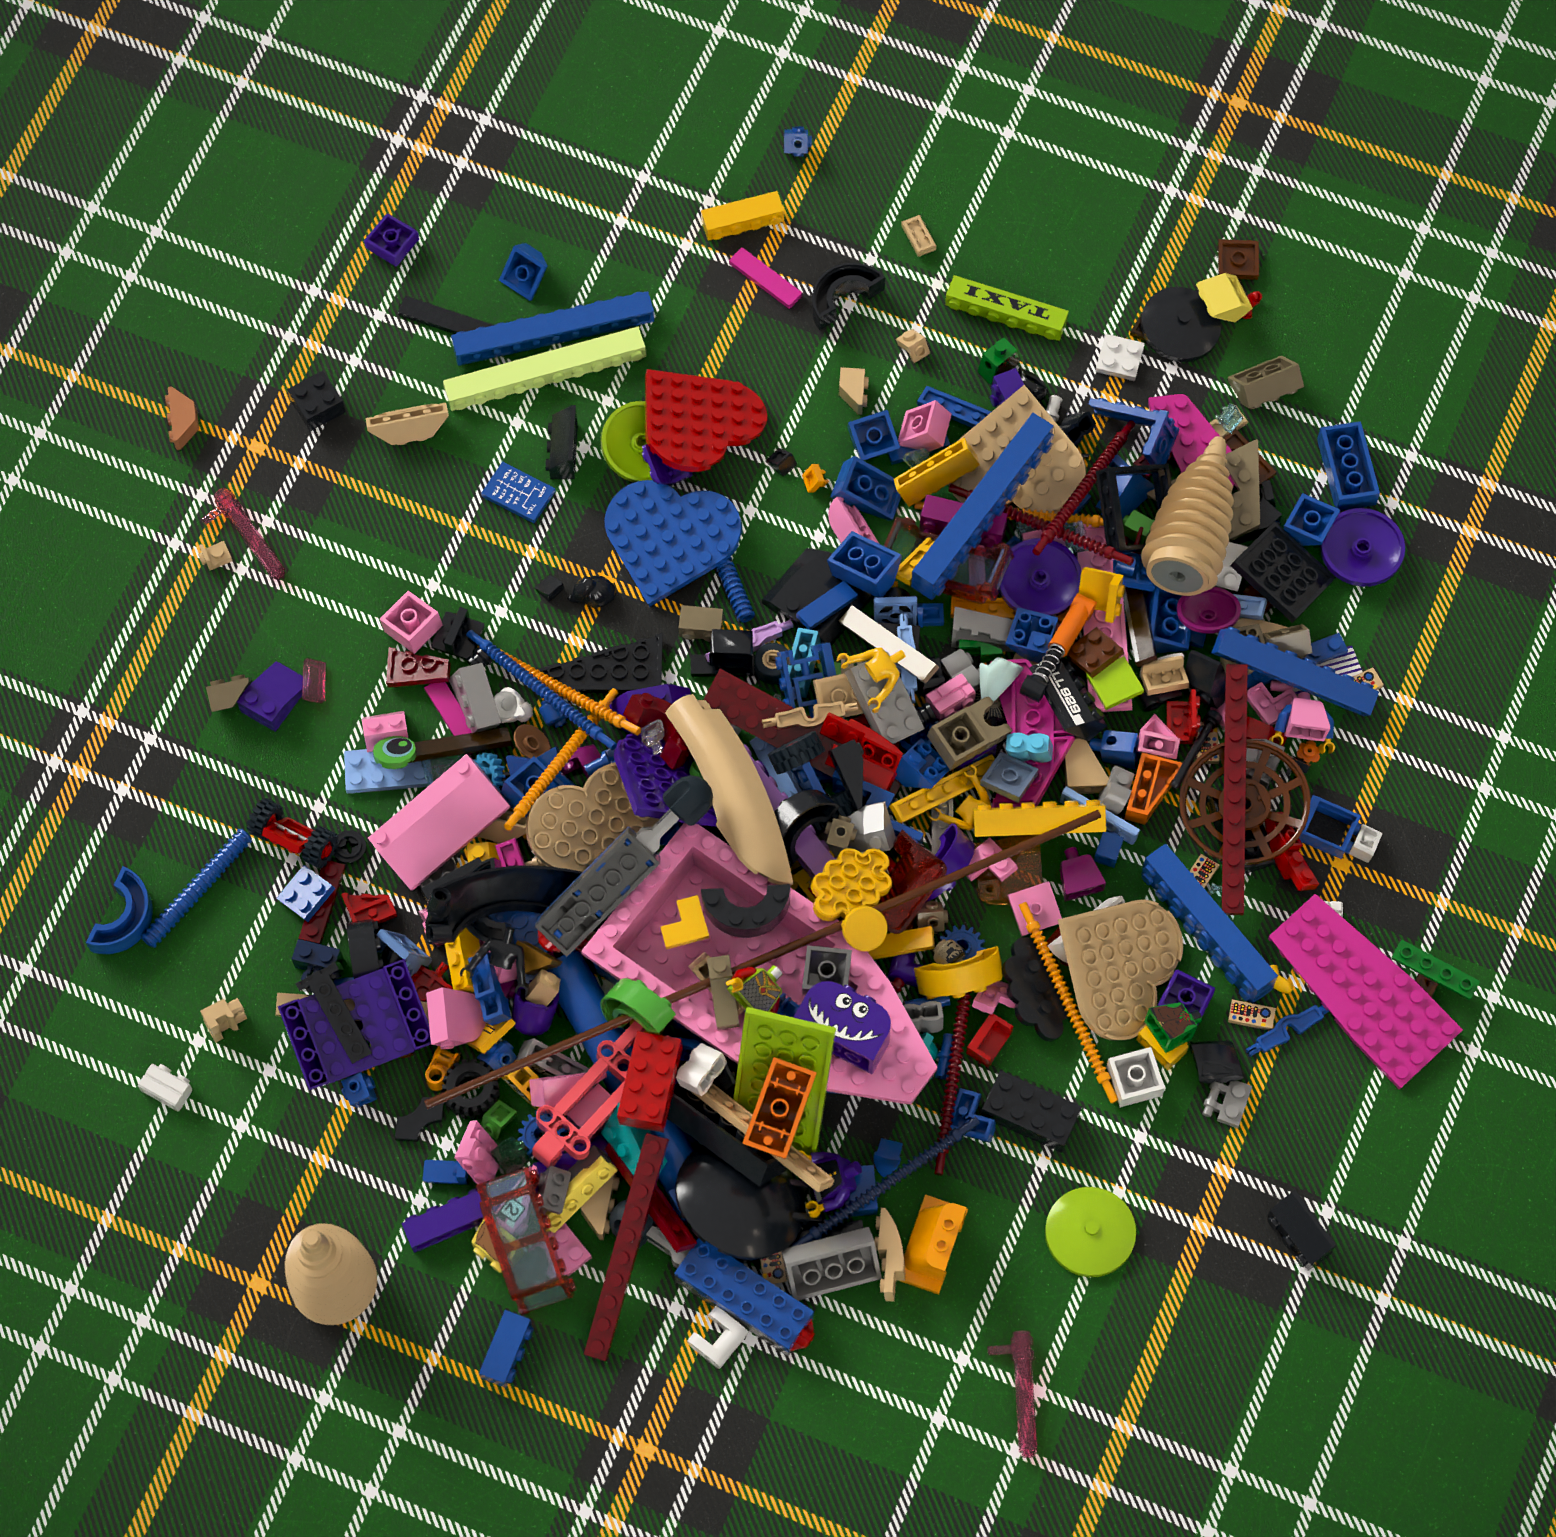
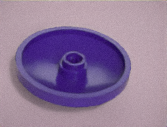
(1363, 547)
(1042, 581)

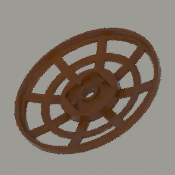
(1255, 794)

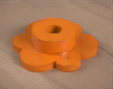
(1312, 756)

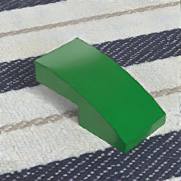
(986, 651)

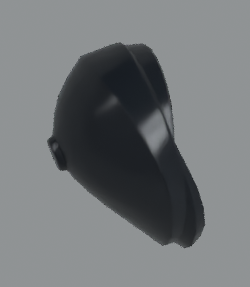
(1033, 384)

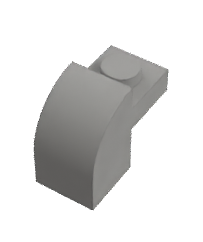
(1117, 791)

